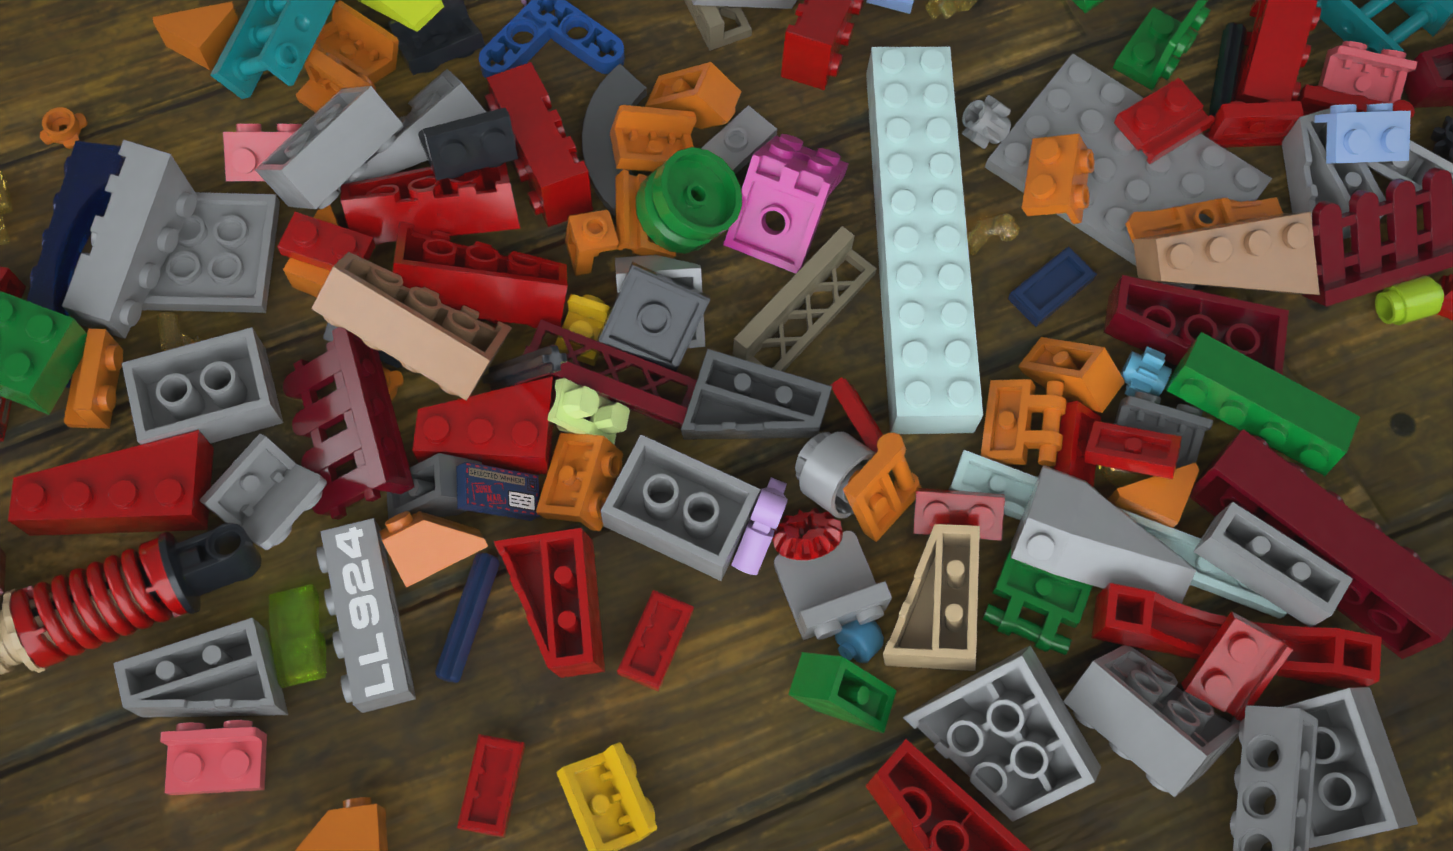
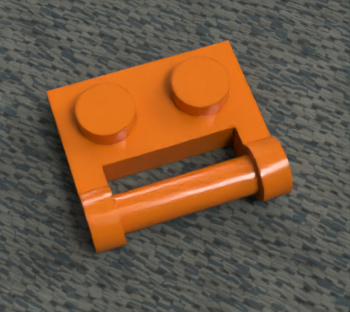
(872, 493)

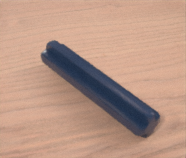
(467, 617)

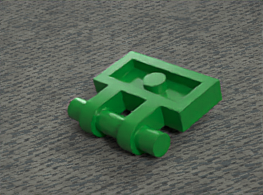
(1042, 592)

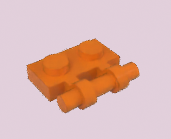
(1009, 421)

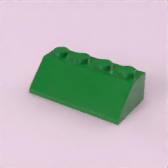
(1263, 404)

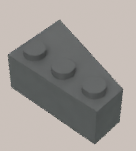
(752, 402)

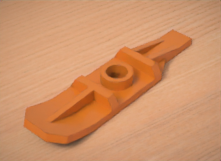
(1187, 216)

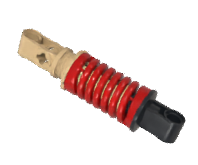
(120, 596)

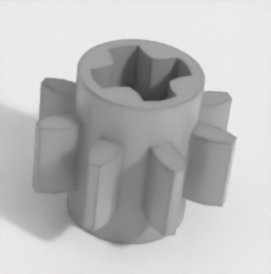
(986, 121)

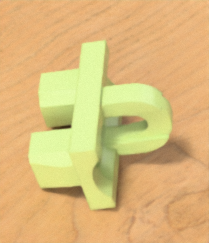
(577, 402)

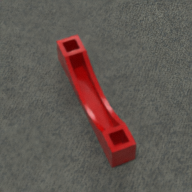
(1162, 625)

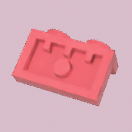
(215, 758)

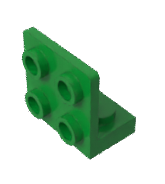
(1157, 43)

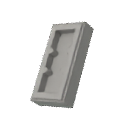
(741, 138)

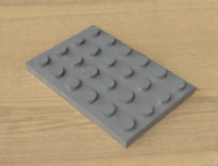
(1122, 180)

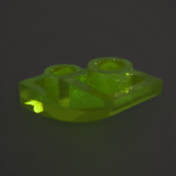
(296, 636)

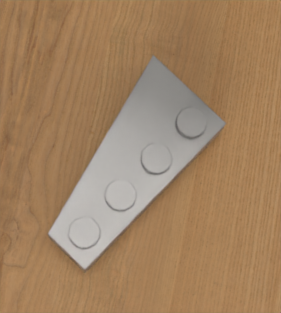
(130, 240)

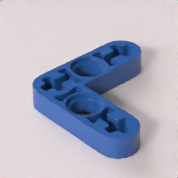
(545, 28)

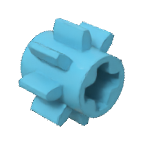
(1145, 372)

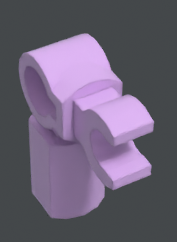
(760, 530)

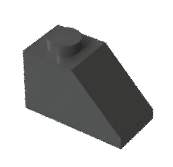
(434, 488)

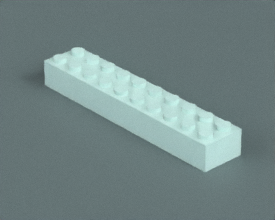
(922, 243)

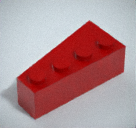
(544, 152)
(457, 206)
(477, 276)
(120, 491)
(932, 809)

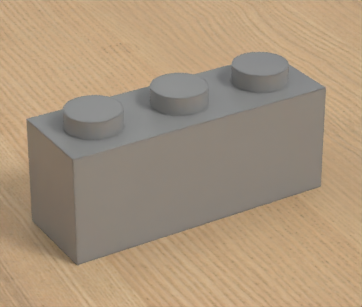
(1273, 565)

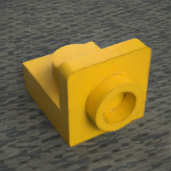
(585, 318)

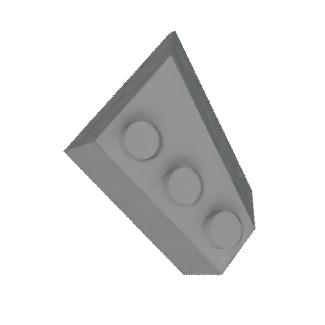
(1151, 719)
(1010, 735)

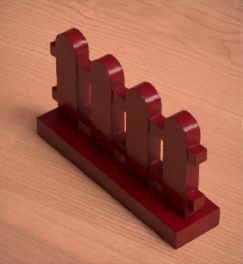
(1380, 264)
(370, 421)

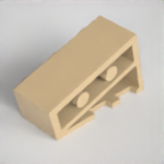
(941, 607)

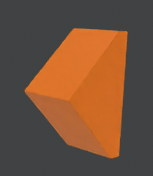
(198, 32)
(1158, 497)

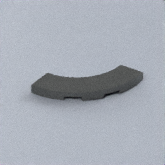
(615, 90)

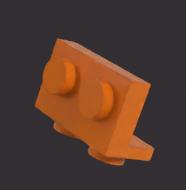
(358, 43)
(326, 79)
(649, 136)
(1058, 177)
(95, 382)

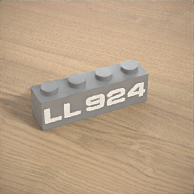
(366, 616)

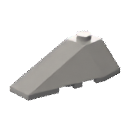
(437, 103)
(1091, 541)

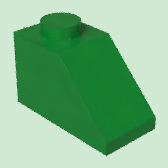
(842, 691)

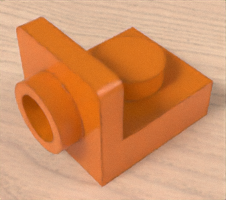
(587, 237)

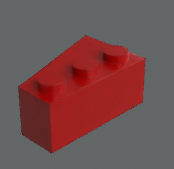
(494, 427)

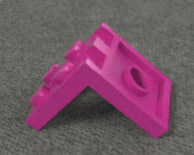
(788, 181)

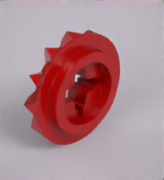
(822, 535)

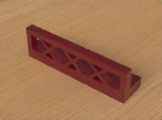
(612, 389)

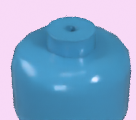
(859, 641)

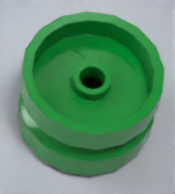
(688, 200)

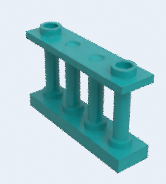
(1356, 24)
(270, 38)

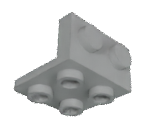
(264, 492)
(832, 589)

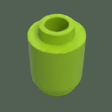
(1409, 301)

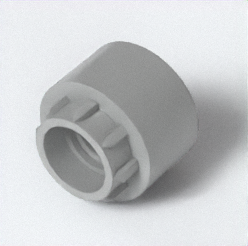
(826, 468)

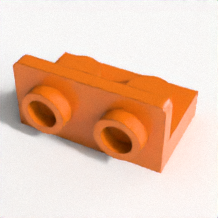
(580, 479)

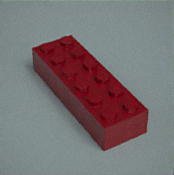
(1390, 586)

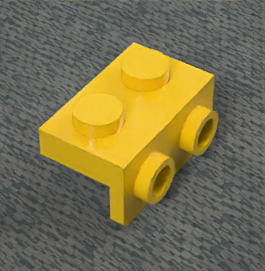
(608, 800)

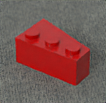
(815, 40)
(1276, 50)
(560, 597)

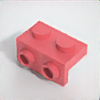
(1366, 73)
(250, 147)

